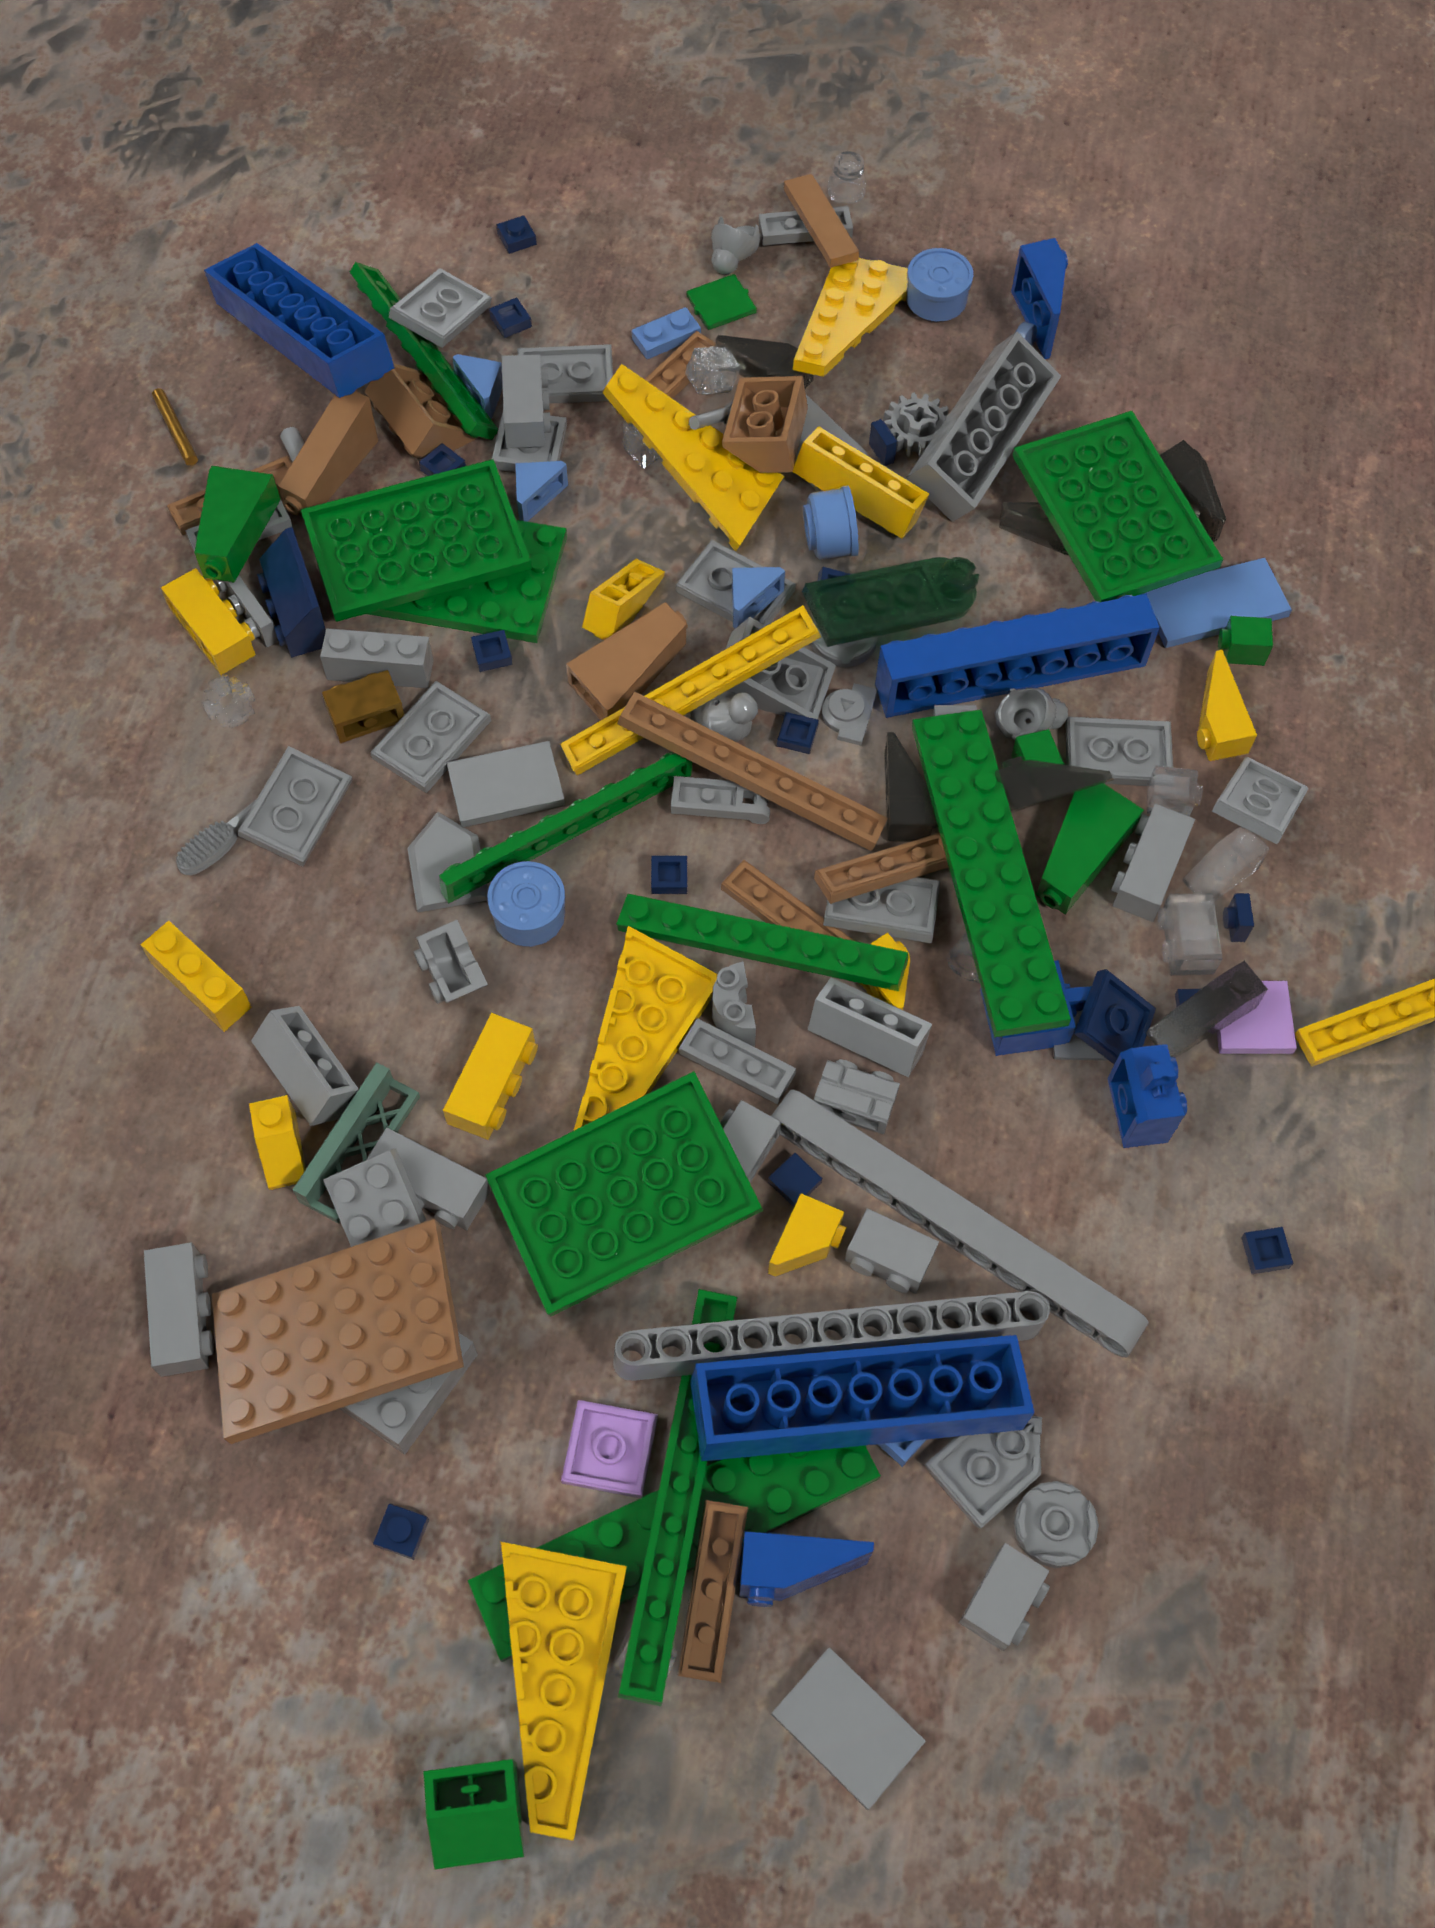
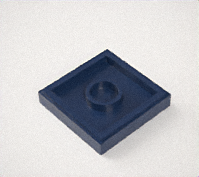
(1113, 1017)

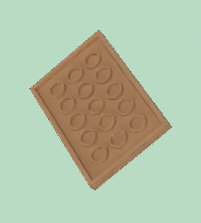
(334, 1331)

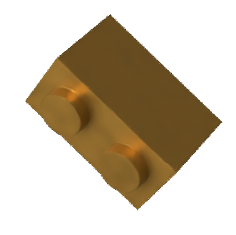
(363, 706)

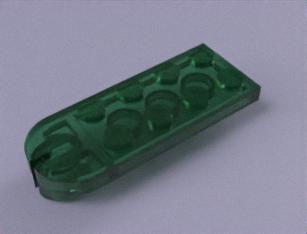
(892, 599)

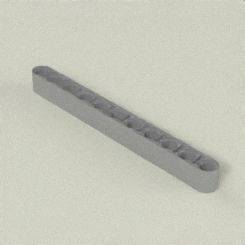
(960, 1223)
(811, 1327)

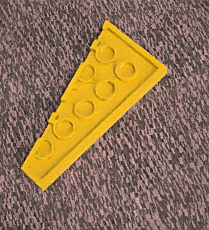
(850, 304)
(695, 458)
(644, 1023)
(561, 1647)

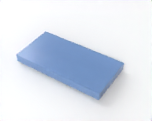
(1205, 602)

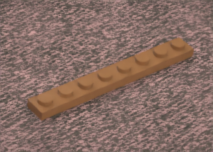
(752, 771)

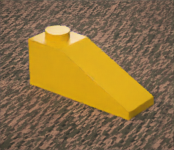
(620, 598)
(1224, 720)

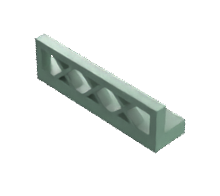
(348, 1130)

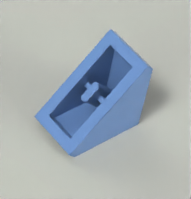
(482, 379)
(538, 485)
(754, 590)

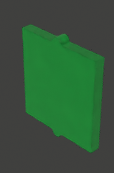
(721, 302)

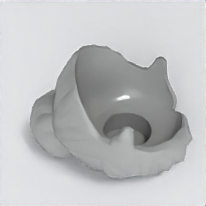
(732, 245)
(1032, 705)
(730, 717)

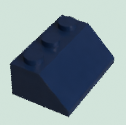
(291, 596)

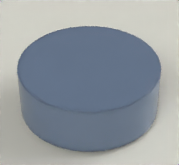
(1028, 332)

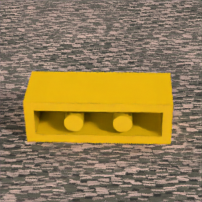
(209, 620)
(196, 976)
(490, 1076)

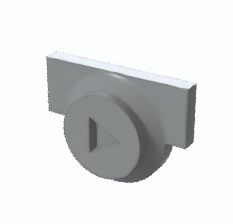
(849, 712)

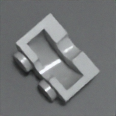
(450, 963)
(729, 1005)

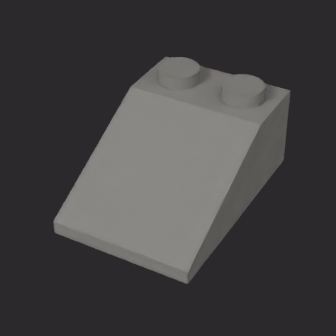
(790, 685)

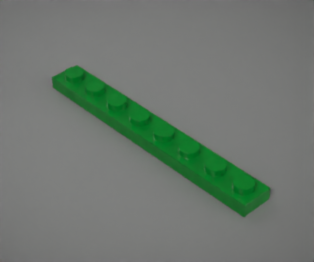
(427, 355)
(563, 826)
(764, 942)

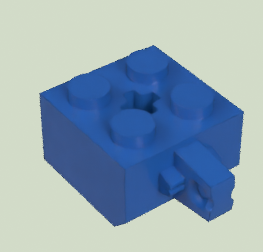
(1047, 1038)
(1146, 1095)

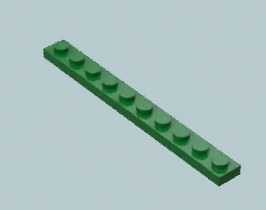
(670, 1535)

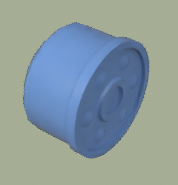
(938, 284)
(831, 523)
(527, 903)

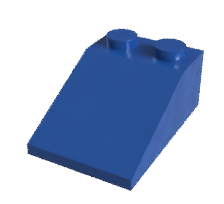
(1039, 288)
(789, 1564)

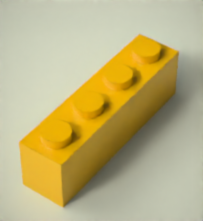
(874, 488)

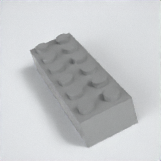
(984, 427)

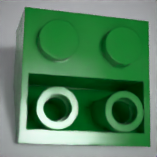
(474, 1813)

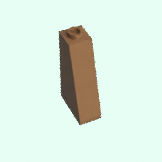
(330, 453)
(627, 660)

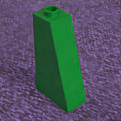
(233, 519)
(1088, 839)

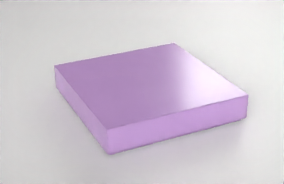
(1264, 1029)
(609, 1449)

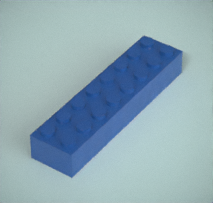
(300, 320)
(1015, 654)
(860, 1397)

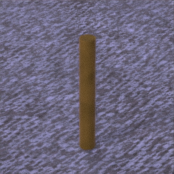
(174, 427)

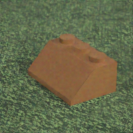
(416, 411)
(767, 422)

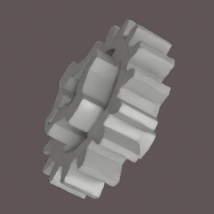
(914, 422)

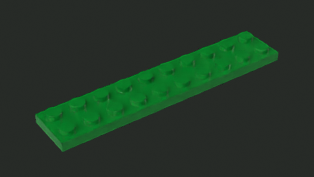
(990, 875)
(771, 1486)

